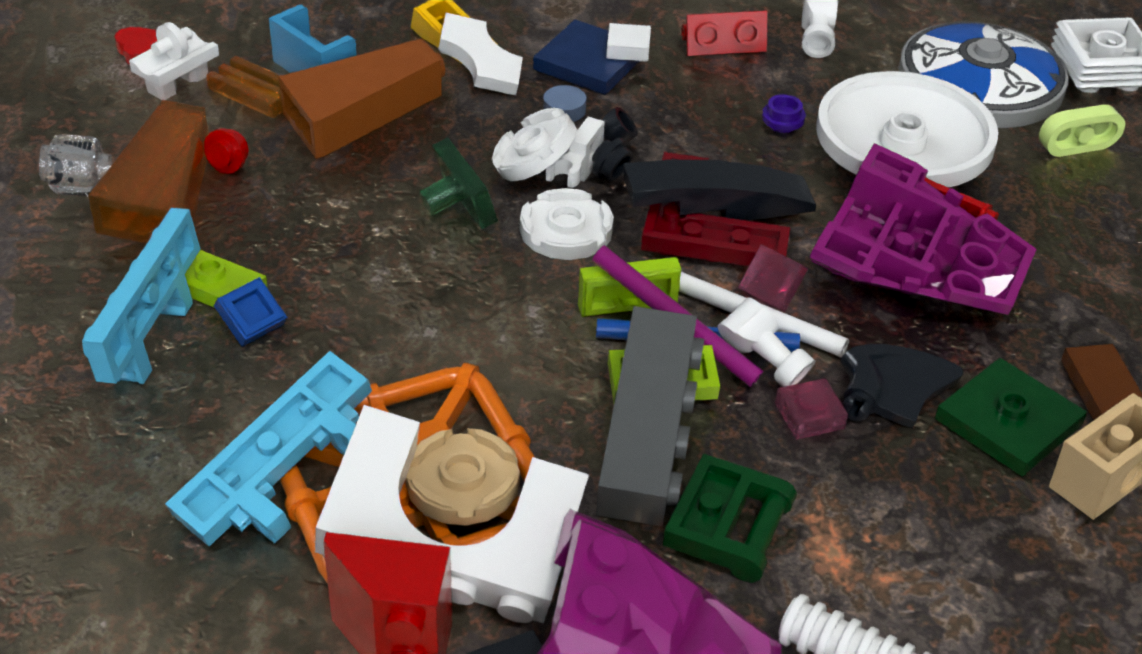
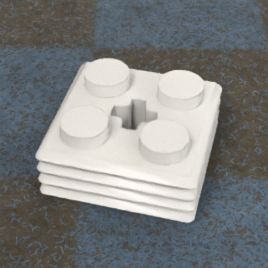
(1101, 53)

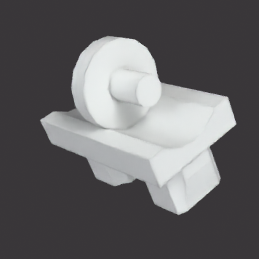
(173, 56)

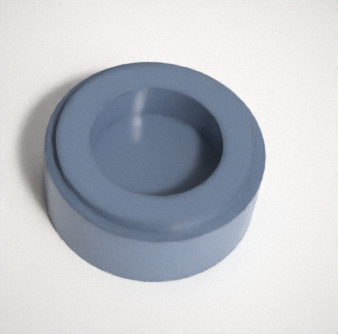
(568, 98)

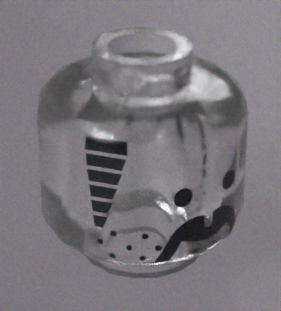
(73, 164)

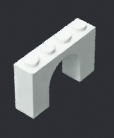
(505, 572)

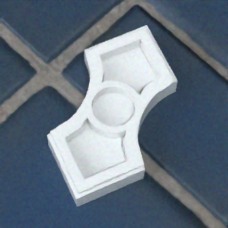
(487, 62)

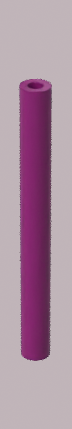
(658, 300)

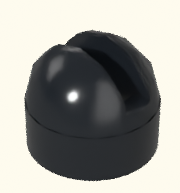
(619, 125)

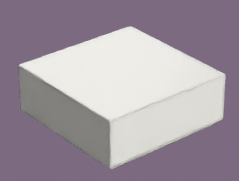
(628, 42)

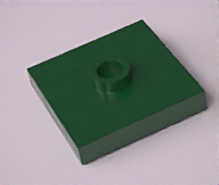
(1010, 416)

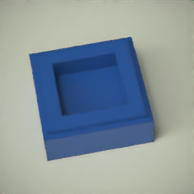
(250, 311)

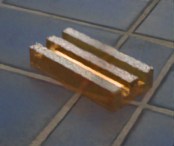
(248, 85)

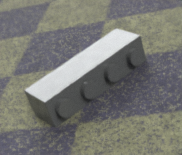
(647, 415)

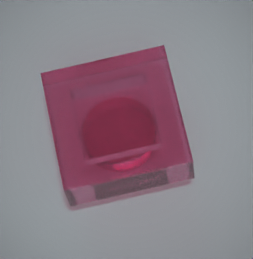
(773, 278)
(811, 408)

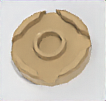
(463, 477)

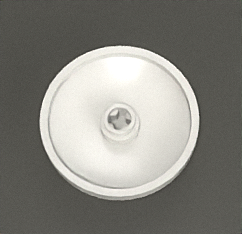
(911, 116)

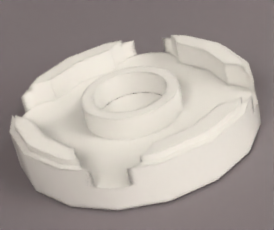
(534, 147)
(566, 224)

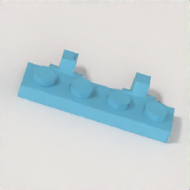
(150, 288)
(239, 480)

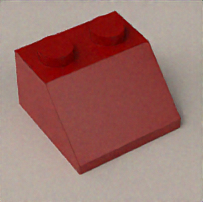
(389, 594)

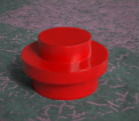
(226, 150)

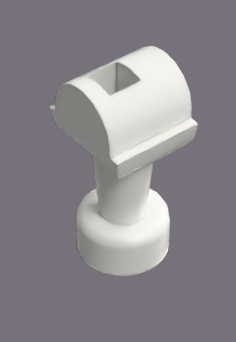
(819, 27)
(753, 329)

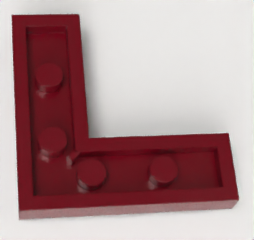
(708, 235)

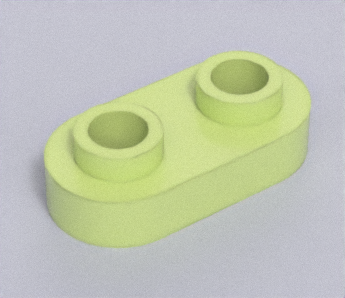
(1081, 130)

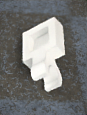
(578, 158)

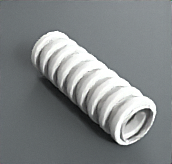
(829, 633)

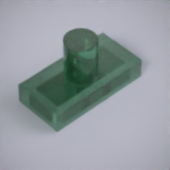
(457, 185)

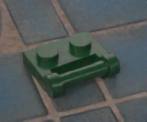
(712, 508)

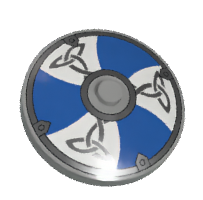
(998, 65)

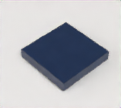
(580, 58)

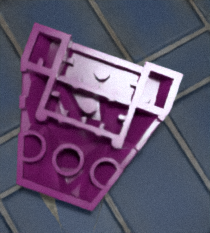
(919, 241)
(634, 602)

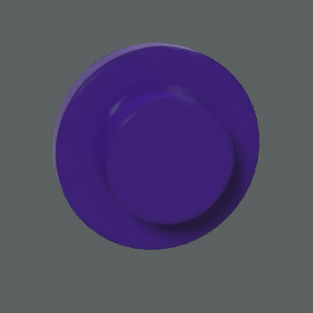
(784, 113)

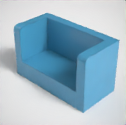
(295, 47)

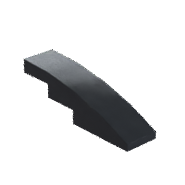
(713, 185)

